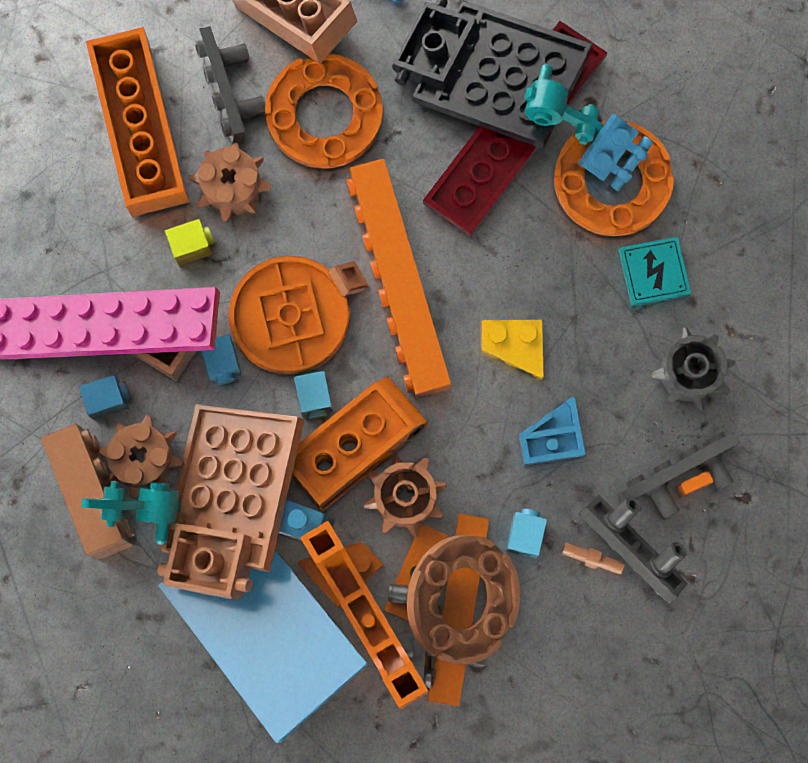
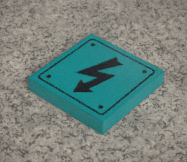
(654, 271)

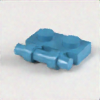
(609, 147)

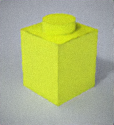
(190, 241)

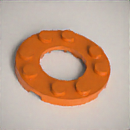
(308, 74)
(622, 218)

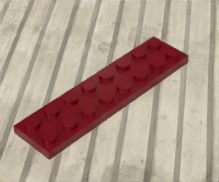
(492, 162)

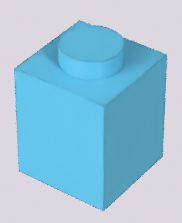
(313, 395)
(526, 533)

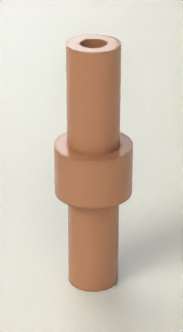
(593, 558)

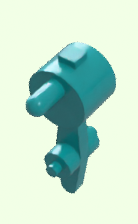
(548, 106)
(153, 505)

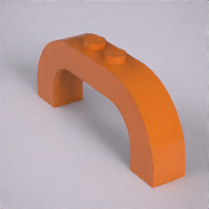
(365, 615)

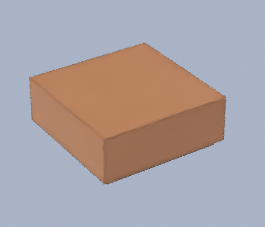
(348, 278)

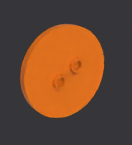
(288, 315)

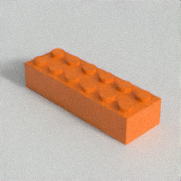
(137, 122)

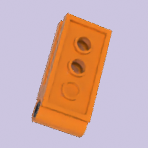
(376, 422)

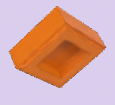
(694, 484)

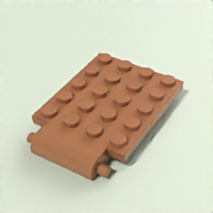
(230, 499)

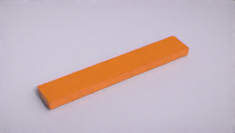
(458, 614)

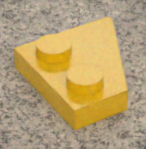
(516, 343)

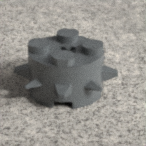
(705, 356)

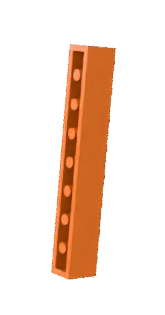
(399, 279)

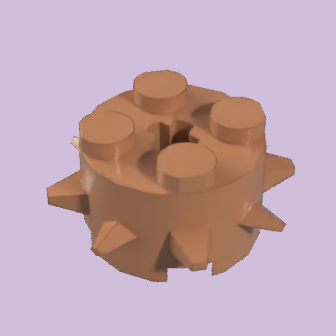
(226, 165)
(128, 443)
(416, 481)

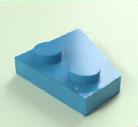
(554, 436)

